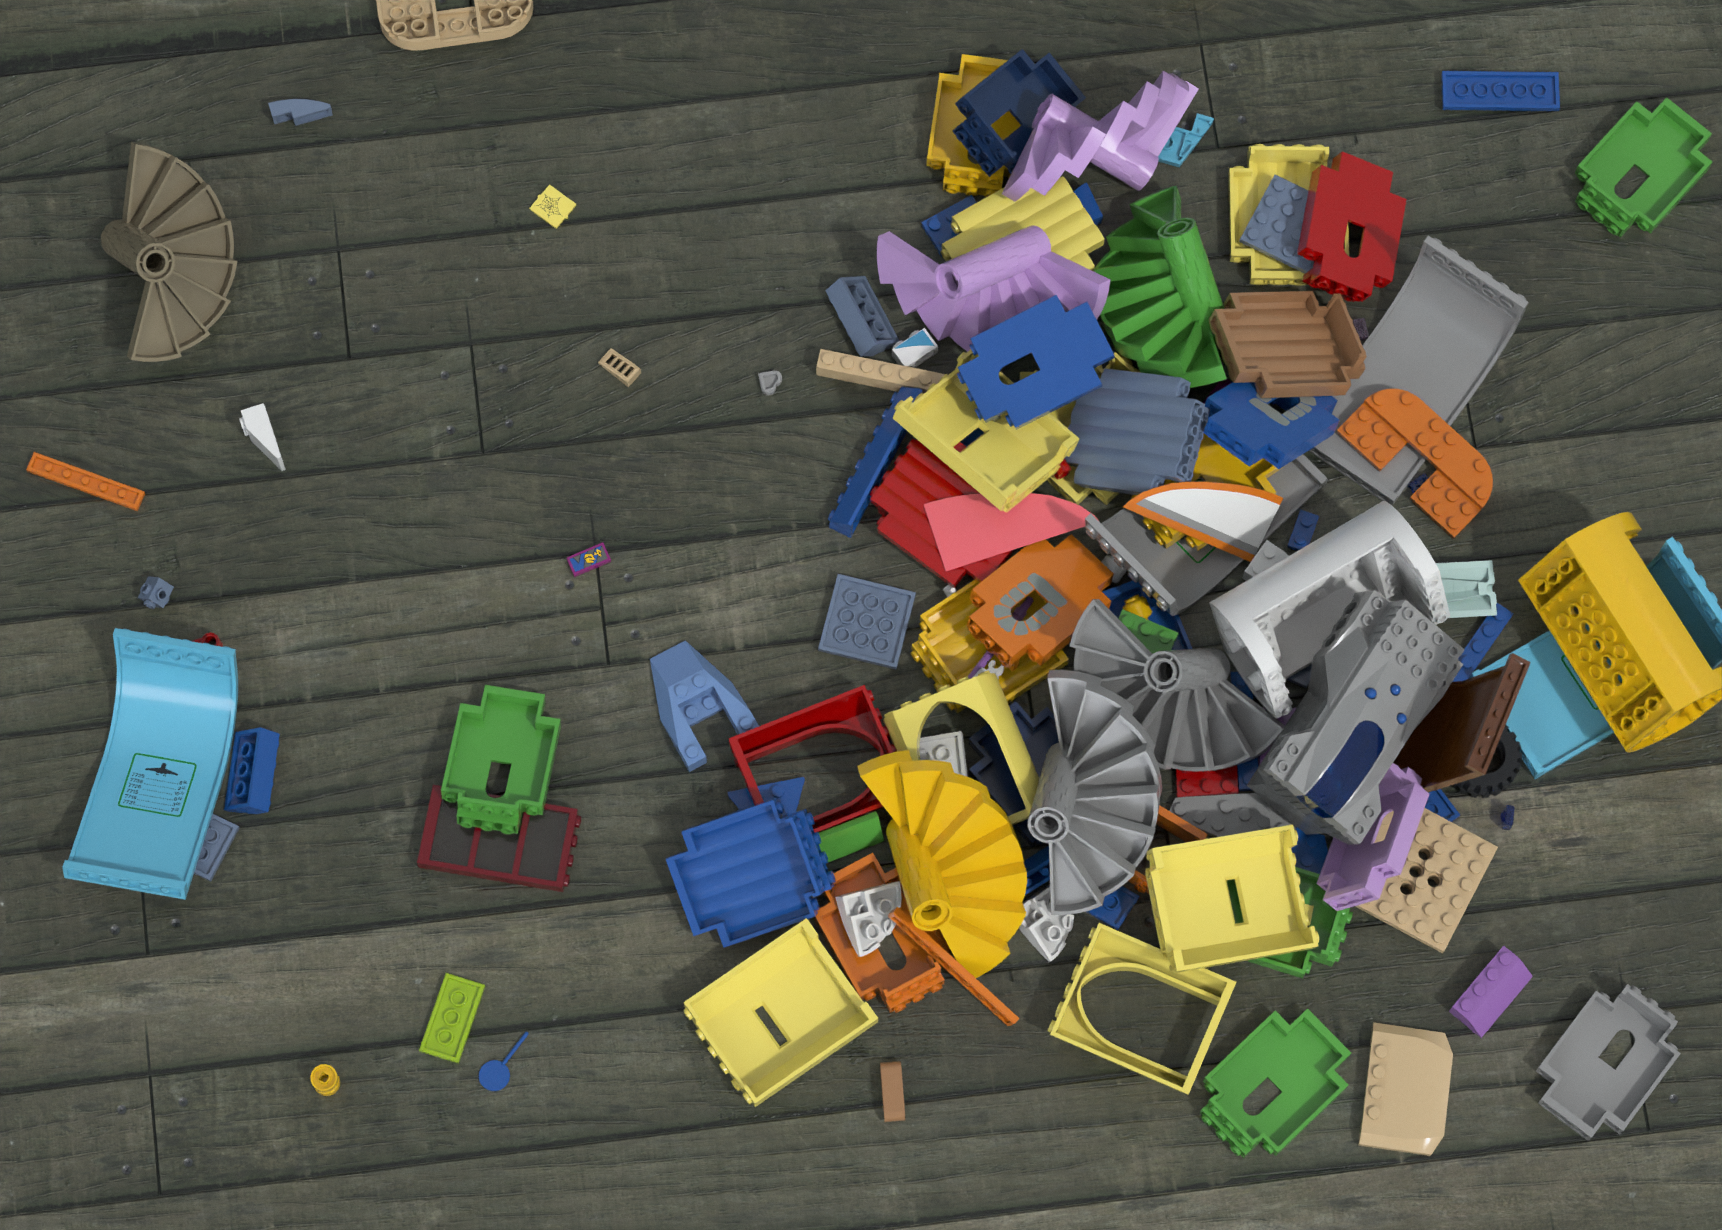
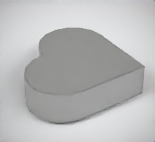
(769, 381)

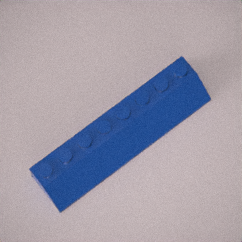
(870, 469)

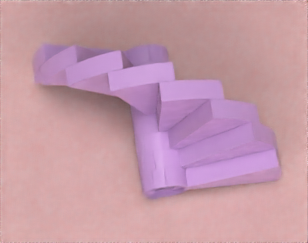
(1120, 143)
(986, 283)

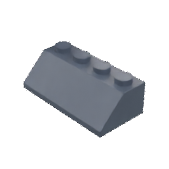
(862, 315)

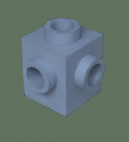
(155, 592)

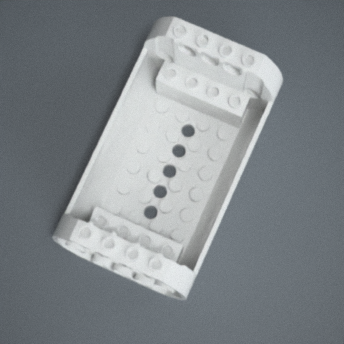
(1287, 611)

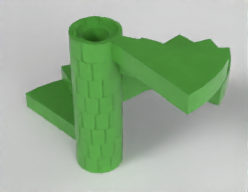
(1162, 292)

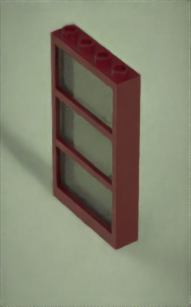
(531, 858)

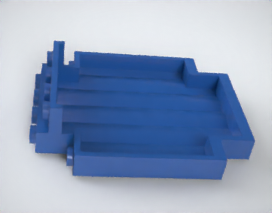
(750, 872)

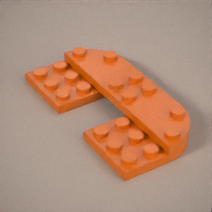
(1462, 476)

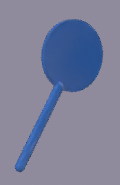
(495, 1074)

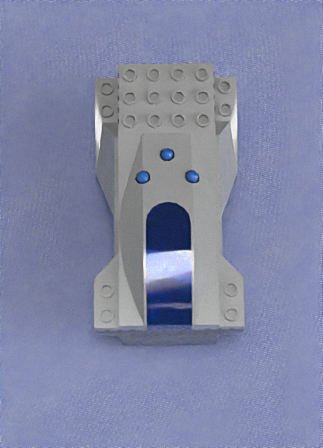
(1362, 704)

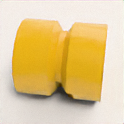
(325, 1080)

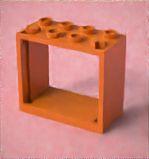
(1177, 827)

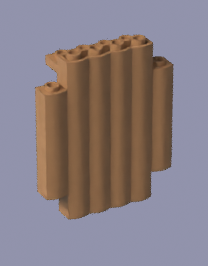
(1288, 343)

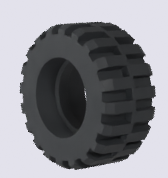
(1505, 774)

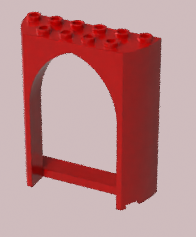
(844, 713)

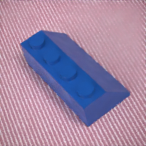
(252, 771)

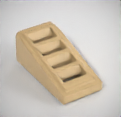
(626, 380)

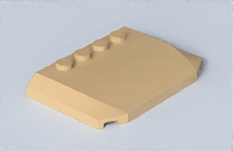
(1406, 1089)

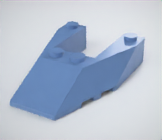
(690, 692)

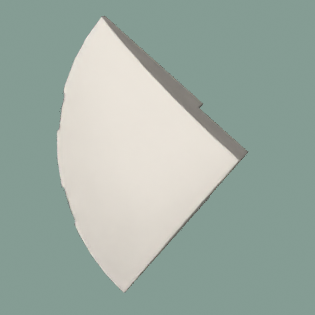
(866, 915)
(1041, 928)

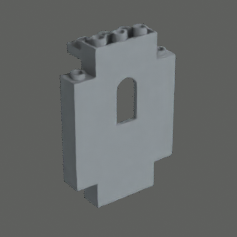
(1588, 1089)

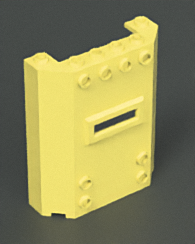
(1001, 462)
(1195, 906)
(803, 997)

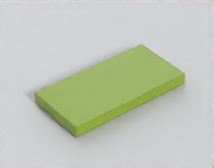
(452, 1018)

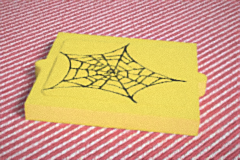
(552, 206)

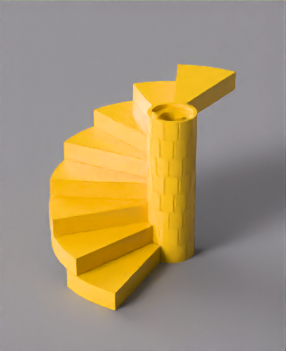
(952, 856)

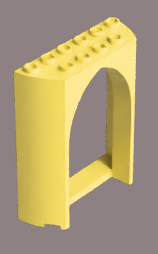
(987, 699)
(1114, 952)

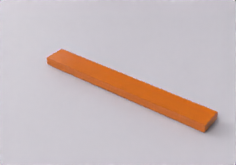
(953, 967)

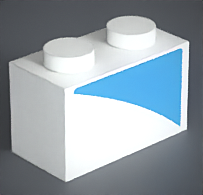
(915, 349)

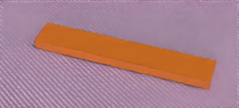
(85, 481)

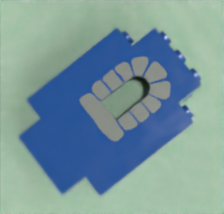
(1256, 431)

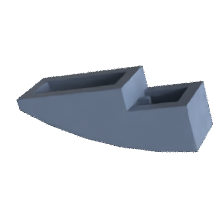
(299, 110)

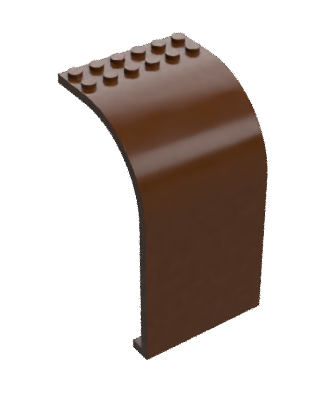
(1464, 727)

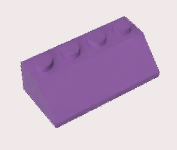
(1491, 992)

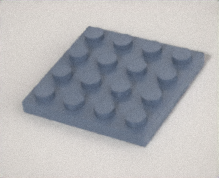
(1278, 224)
(867, 621)

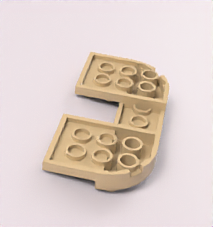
(421, 27)

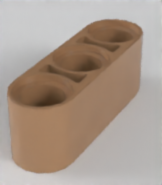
(892, 1091)

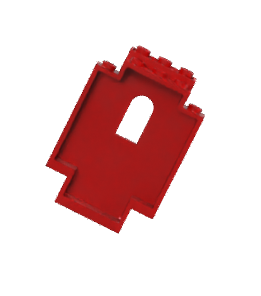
(1359, 195)

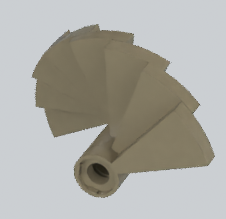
(177, 243)

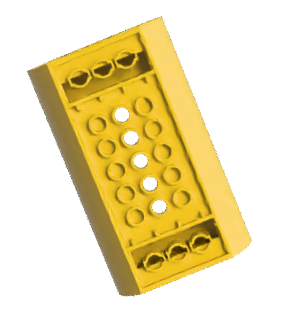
(1659, 663)

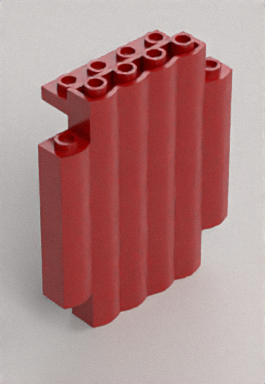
(913, 482)

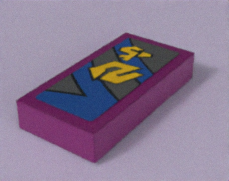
(588, 559)

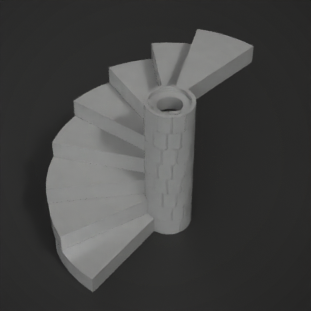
(1176, 695)
(1094, 793)

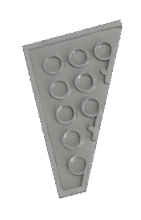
(1228, 813)

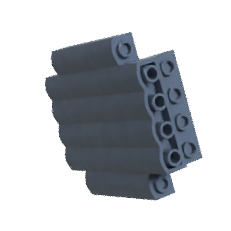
(1136, 432)

